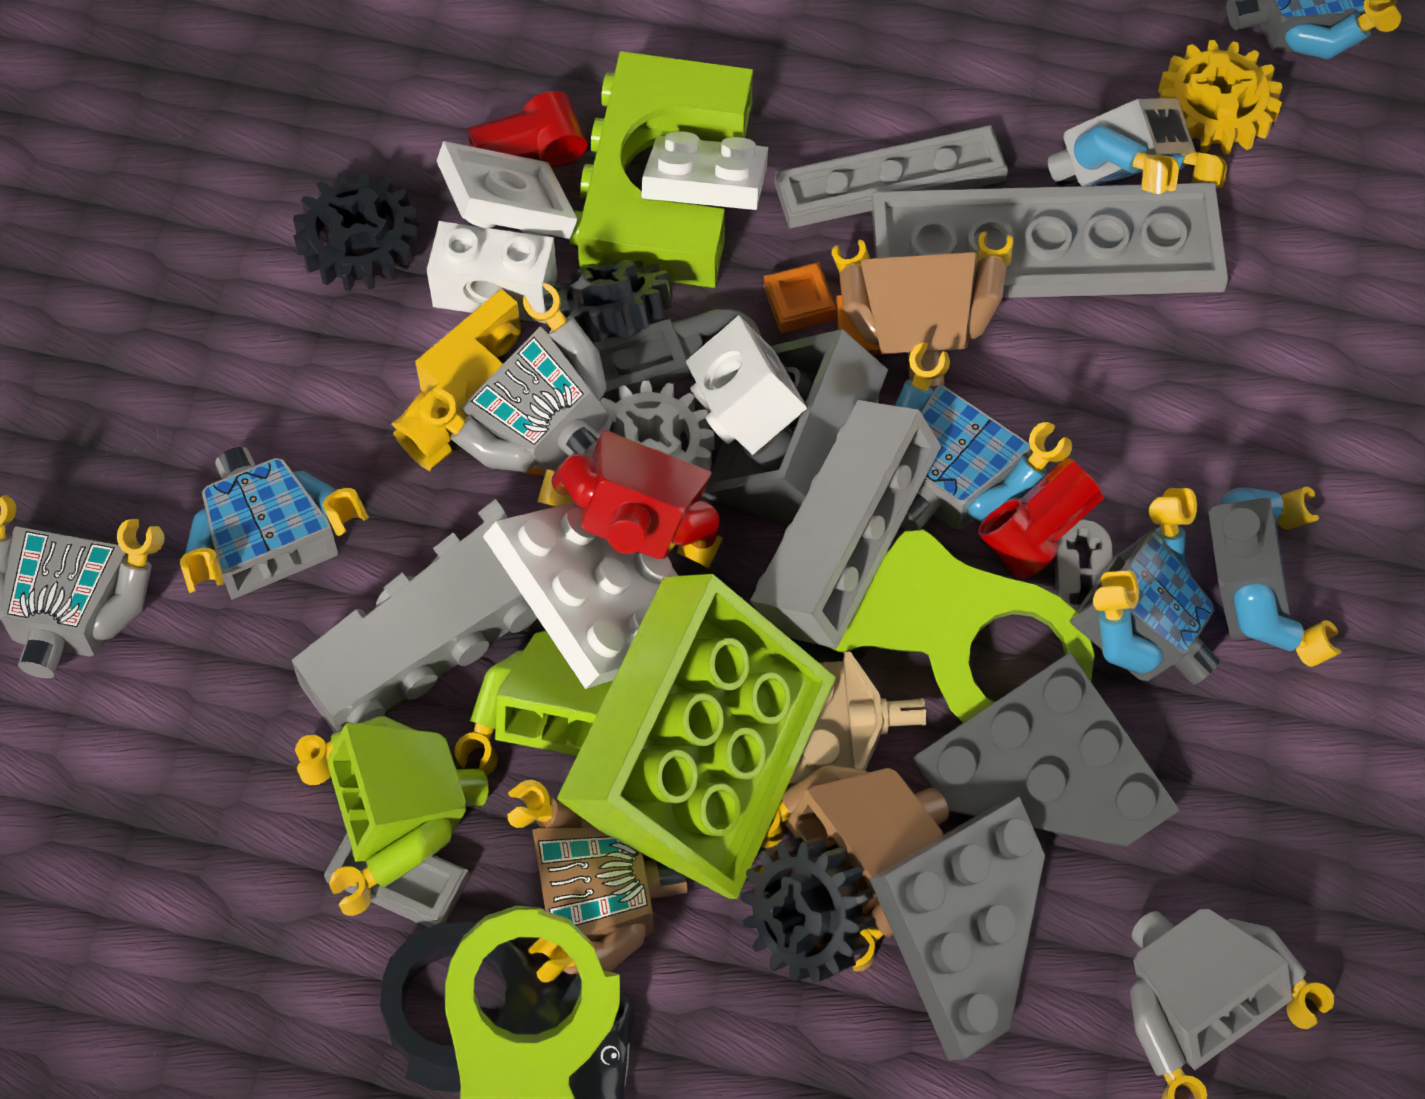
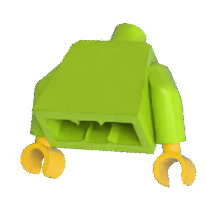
(532, 703)
(394, 797)

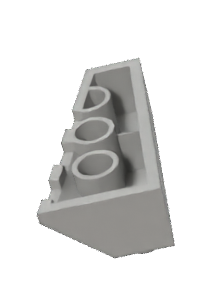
(415, 631)

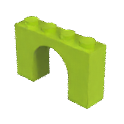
(644, 101)

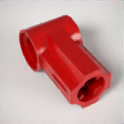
(542, 132)
(1028, 528)

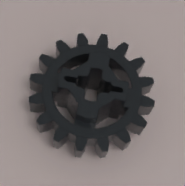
(356, 230)
(614, 298)
(806, 909)

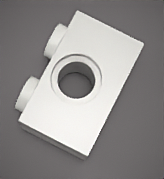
(477, 262)
(744, 387)

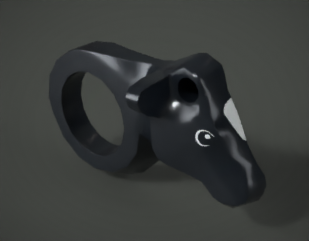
(528, 1009)

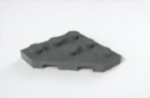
(1057, 753)
(966, 922)

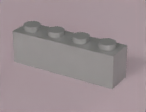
(846, 523)

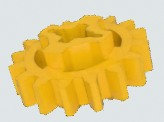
(1219, 92)

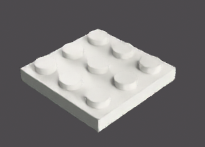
(578, 586)

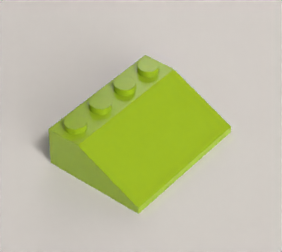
(698, 734)

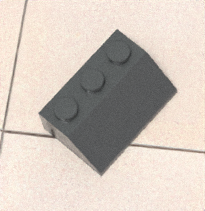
(830, 377)

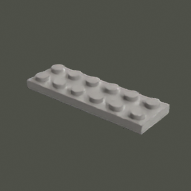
(1067, 236)

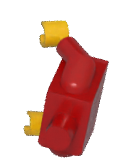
(638, 499)

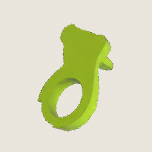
(939, 605)
(526, 1065)

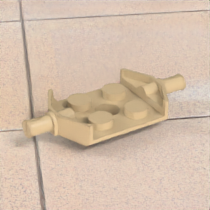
(853, 721)

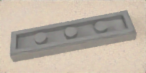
(847, 183)

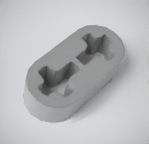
(1067, 572)

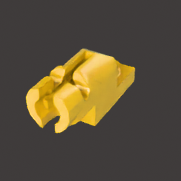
(459, 366)

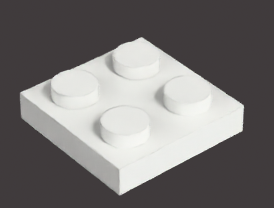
(705, 171)
(506, 191)

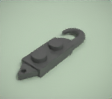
(660, 351)

